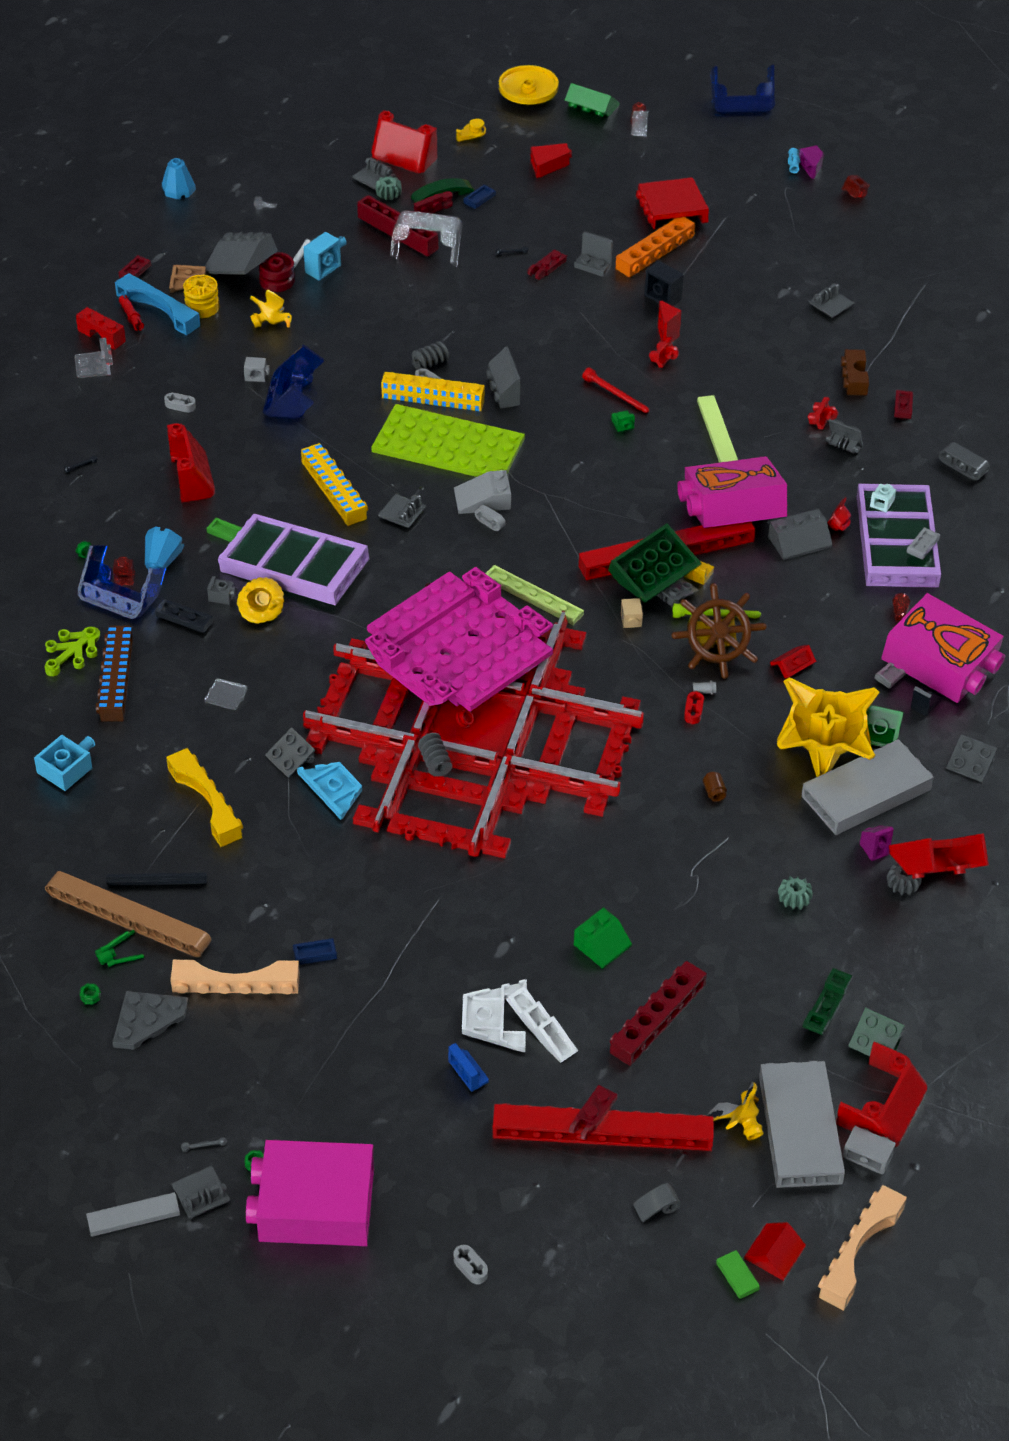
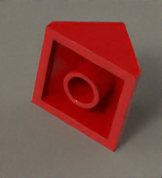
(668, 321)
(776, 1249)

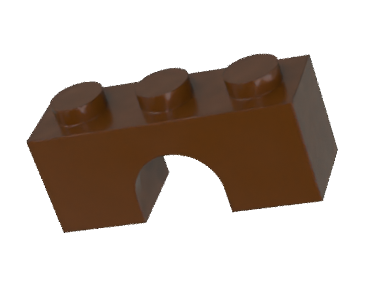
(856, 378)

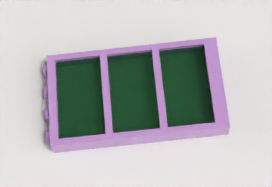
(890, 533)
(295, 558)

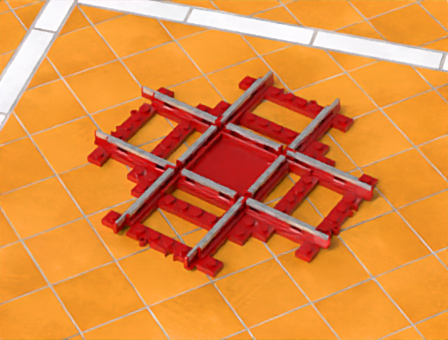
(482, 748)

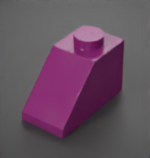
(811, 160)
(876, 841)

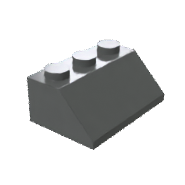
(504, 379)
(800, 534)

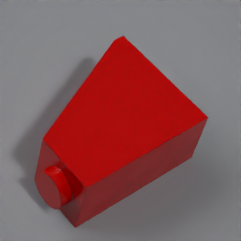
(549, 158)

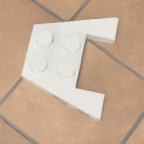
(485, 1016)

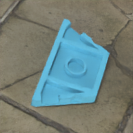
(333, 785)

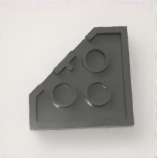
(146, 1017)

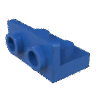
(466, 1067)

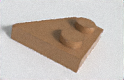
(182, 273)

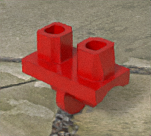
(664, 352)
(822, 413)

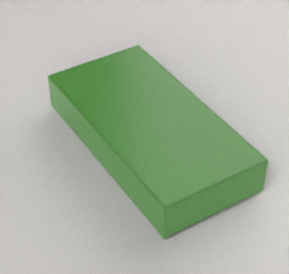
(223, 529)
(738, 1274)

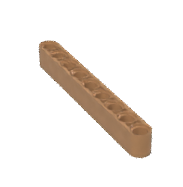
(128, 914)

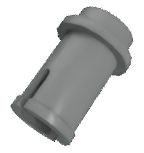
(705, 688)

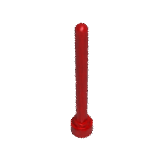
(591, 376)

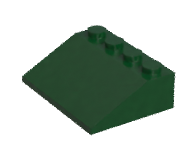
(653, 564)

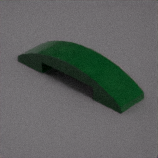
(451, 185)
(828, 1002)

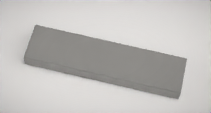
(133, 1214)

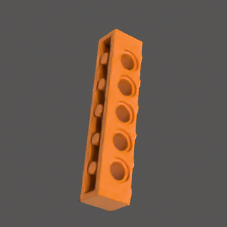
(655, 246)

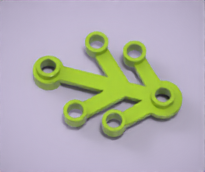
(88, 635)

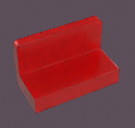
(794, 660)

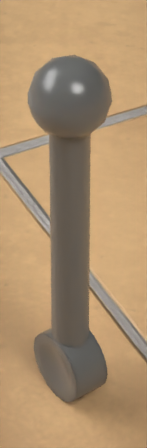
(186, 1146)

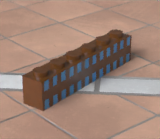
(115, 673)

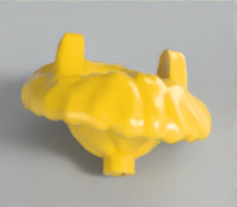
(260, 600)

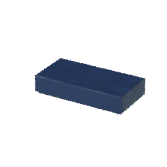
(479, 196)
(315, 951)

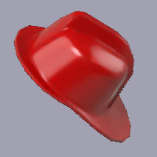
(840, 517)

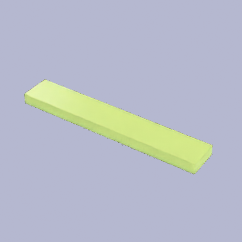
(716, 429)
(535, 595)

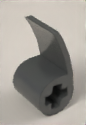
(658, 1199)

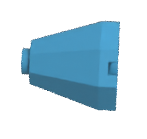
(177, 180)
(161, 547)

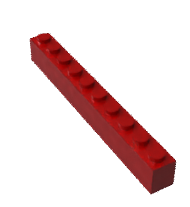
(698, 539)
(616, 1128)

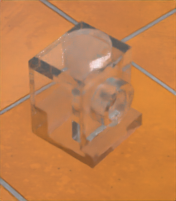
(639, 123)

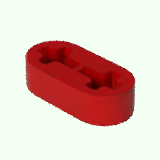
(697, 708)

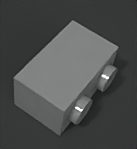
(869, 1150)

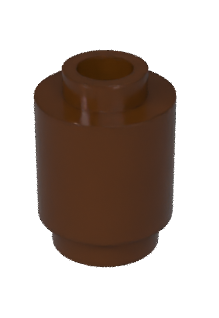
(715, 786)

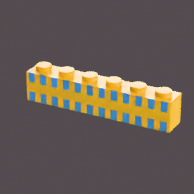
(433, 391)
(334, 484)

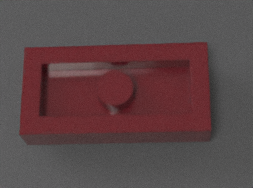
(135, 267)
(903, 404)

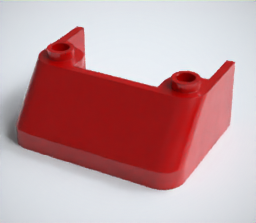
(940, 855)
(902, 1104)

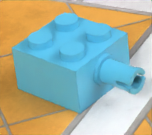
(323, 255)
(64, 761)

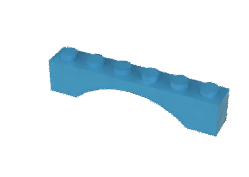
(183, 317)

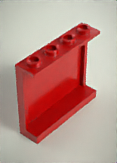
(671, 200)

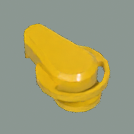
(471, 130)

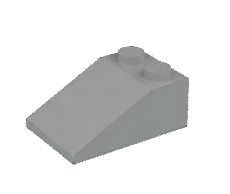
(487, 489)

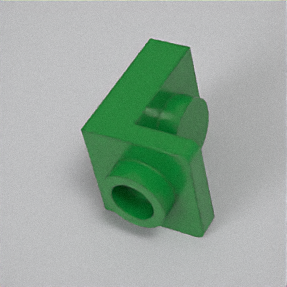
(623, 420)

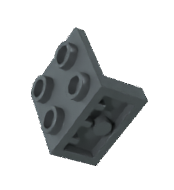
(595, 255)

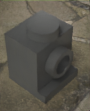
(221, 591)

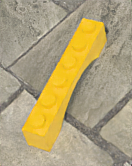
(187, 771)

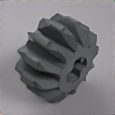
(901, 881)

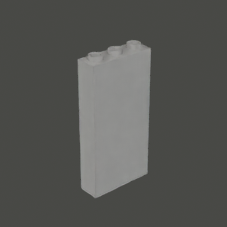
(867, 787)
(801, 1124)

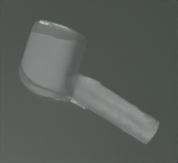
(258, 203)

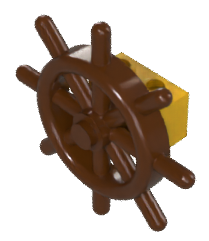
(708, 632)

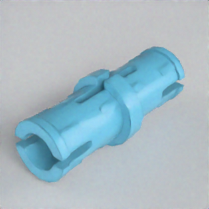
(793, 160)

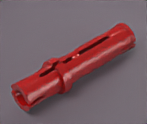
(132, 314)

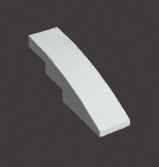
(542, 1026)

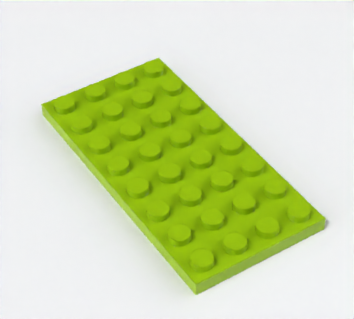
(447, 442)

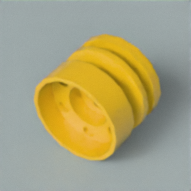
(202, 295)

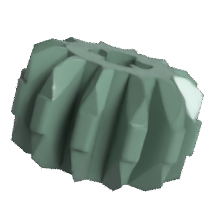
(388, 188)
(795, 892)

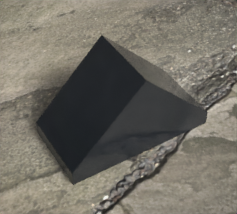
(924, 700)

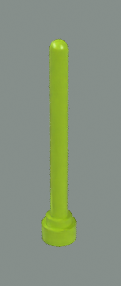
(679, 610)

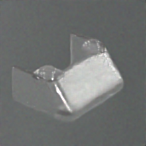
(448, 226)

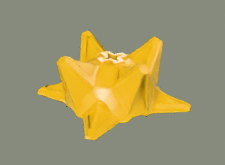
(827, 724)

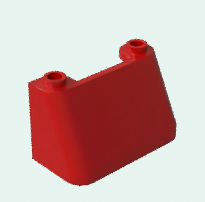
(403, 145)
(192, 464)

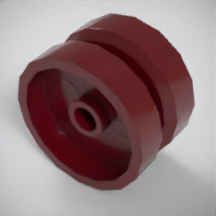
(277, 272)

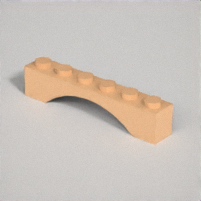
(191, 977)
(883, 1213)

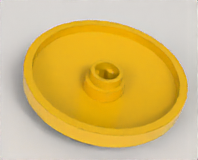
(528, 84)

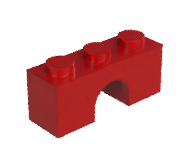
(91, 322)

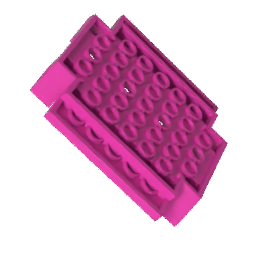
(441, 622)

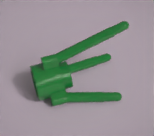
(106, 953)

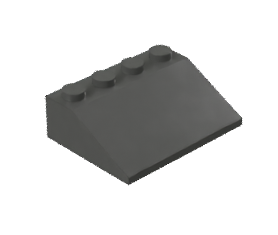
(240, 252)

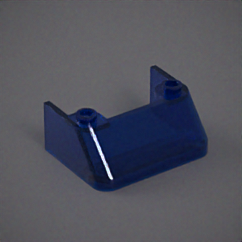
(761, 102)
(287, 383)
(98, 589)

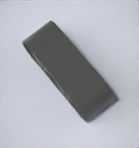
(964, 461)

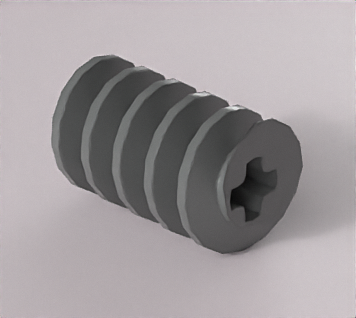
(429, 354)
(435, 754)

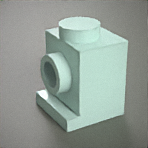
(885, 493)

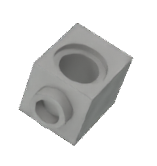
(256, 369)

